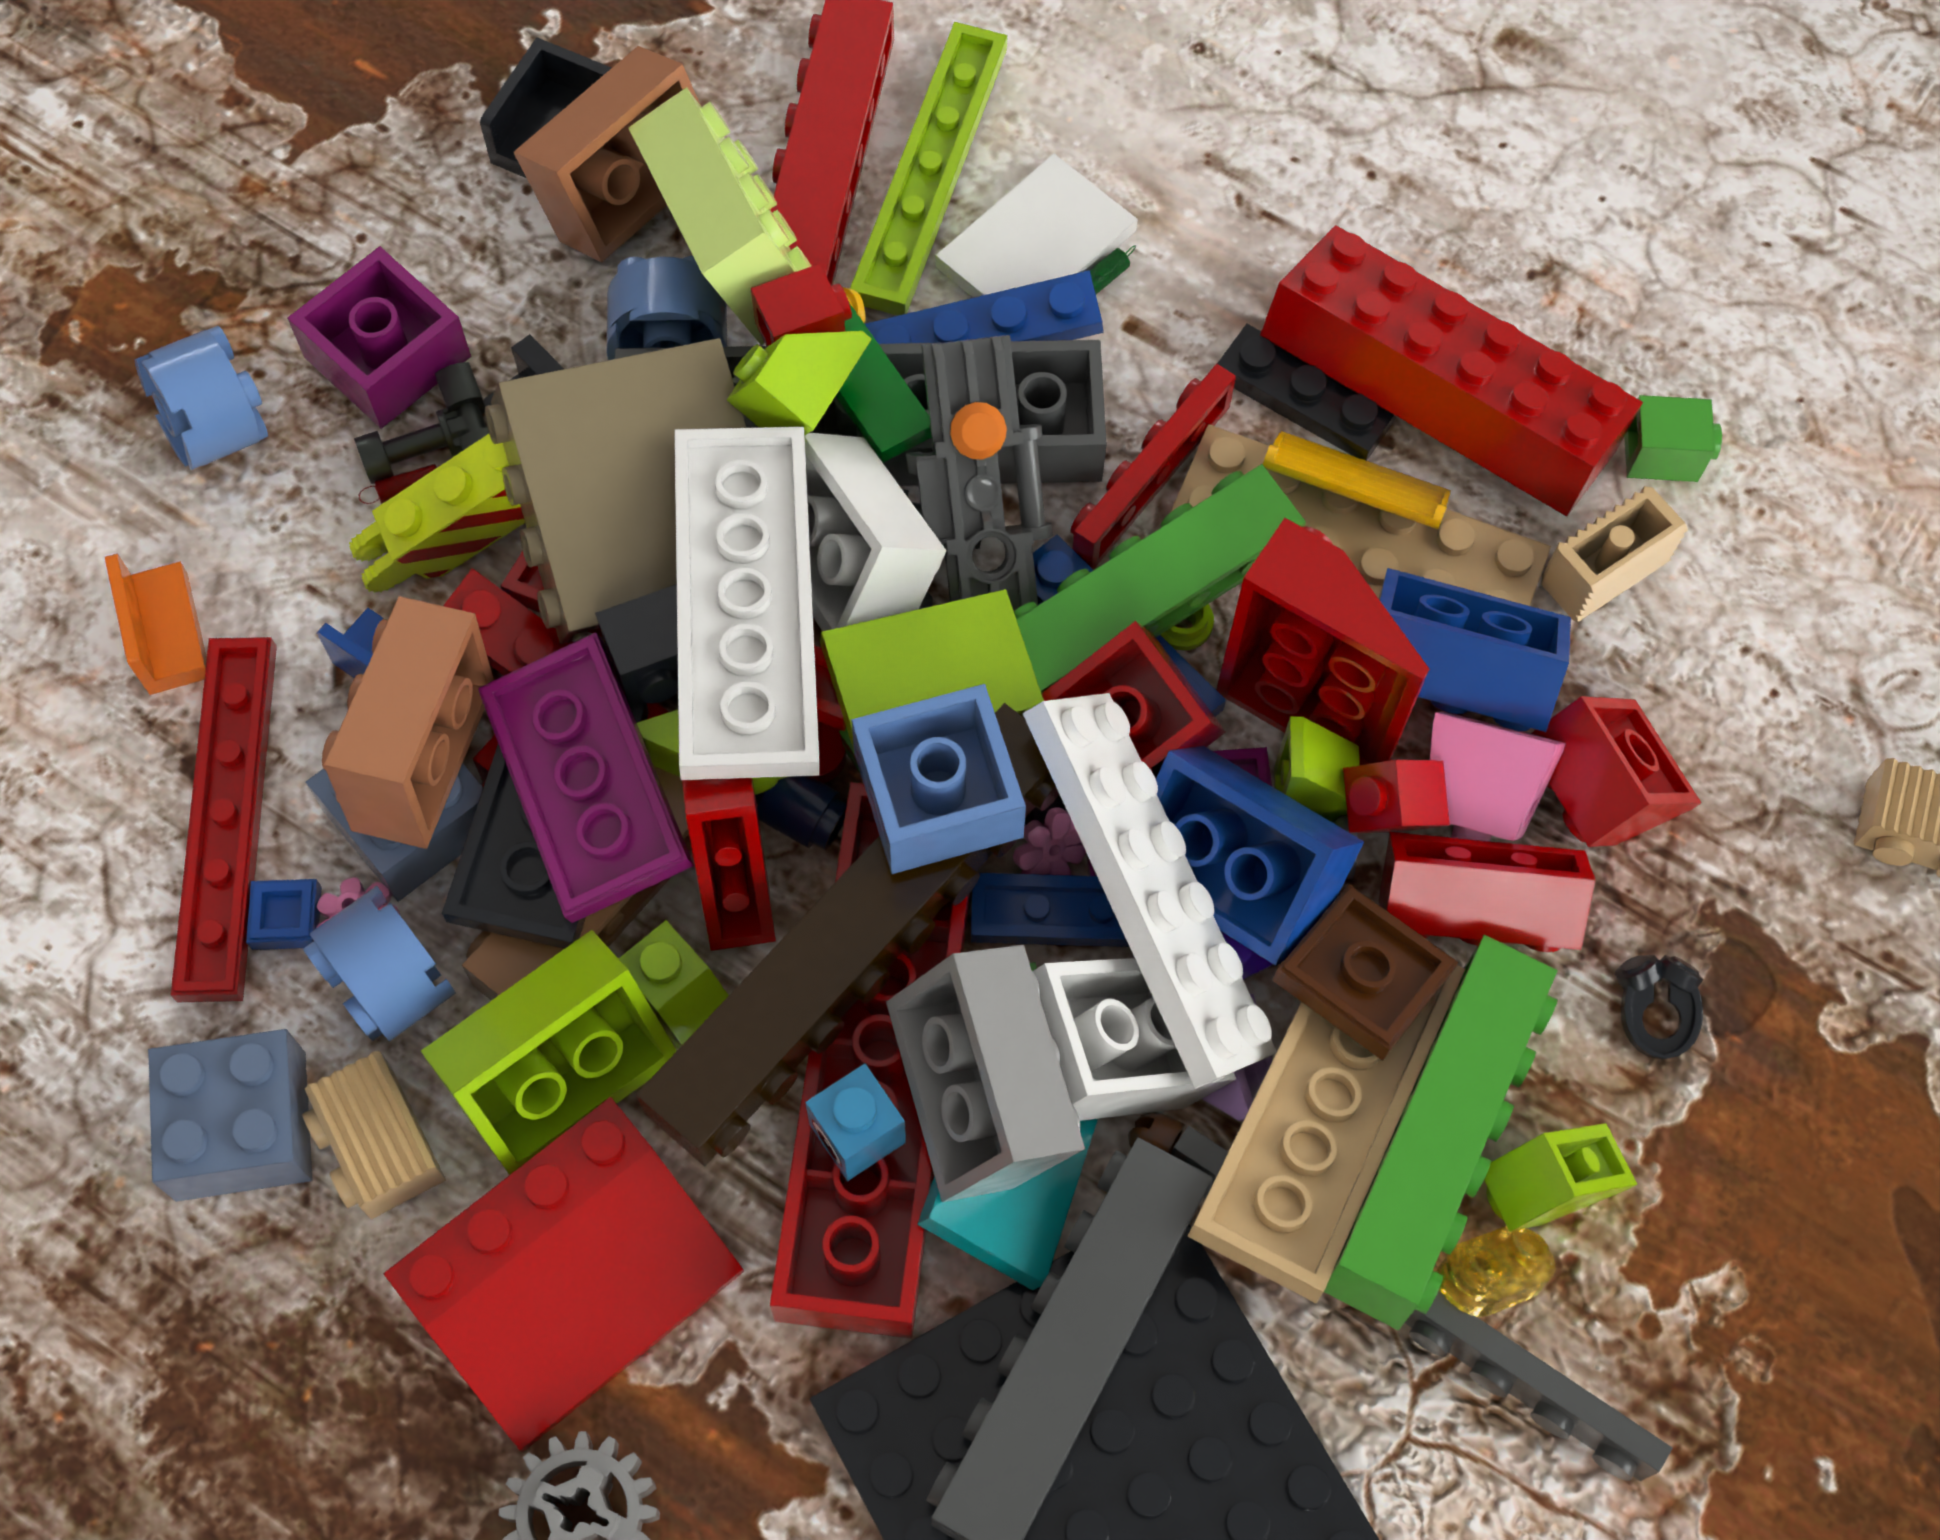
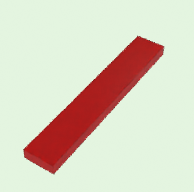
(224, 821)

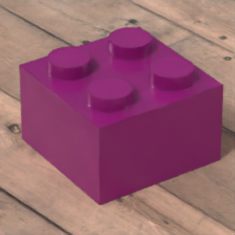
(379, 336)

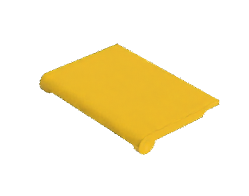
(1357, 479)

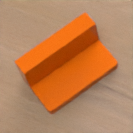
(158, 624)

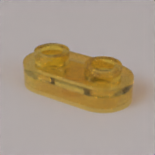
(1496, 1271)

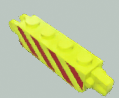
(439, 519)

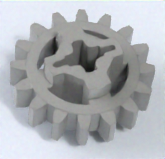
(592, 1481)

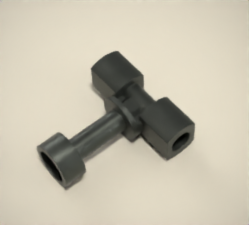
(458, 426)

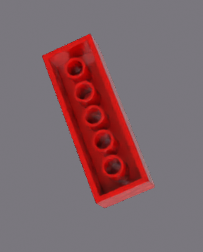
(1450, 369)

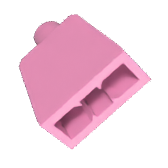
(1491, 775)

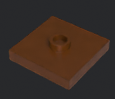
(1365, 972)

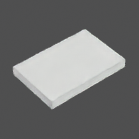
(1037, 232)

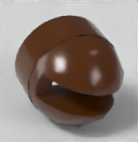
(1157, 1130)

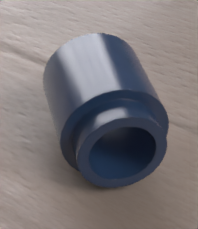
(803, 810)

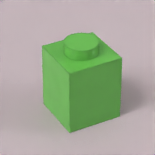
(1672, 439)

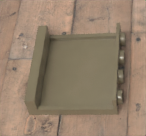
(598, 471)

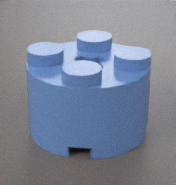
(662, 305)
(201, 399)
(379, 965)

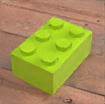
(551, 1050)

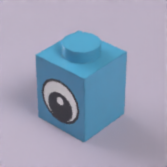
(856, 1122)

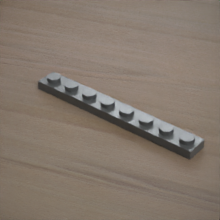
(1505, 1366)

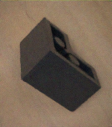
(532, 96)

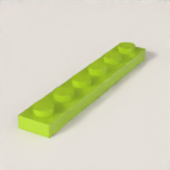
(929, 169)

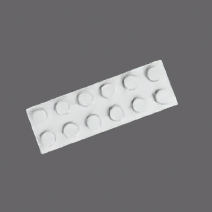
(744, 605)
(1151, 886)

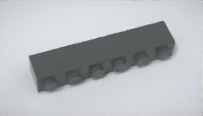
(1072, 1349)

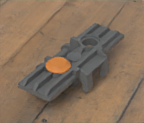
(959, 482)

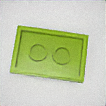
(931, 655)

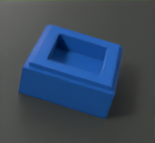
(282, 913)

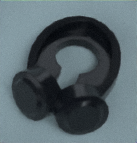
(1638, 980)

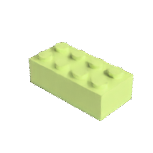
(717, 201)

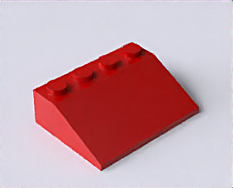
(1319, 646)
(564, 1273)

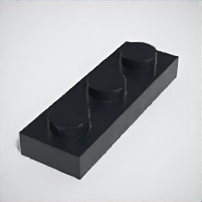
(1305, 394)

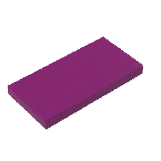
(584, 778)

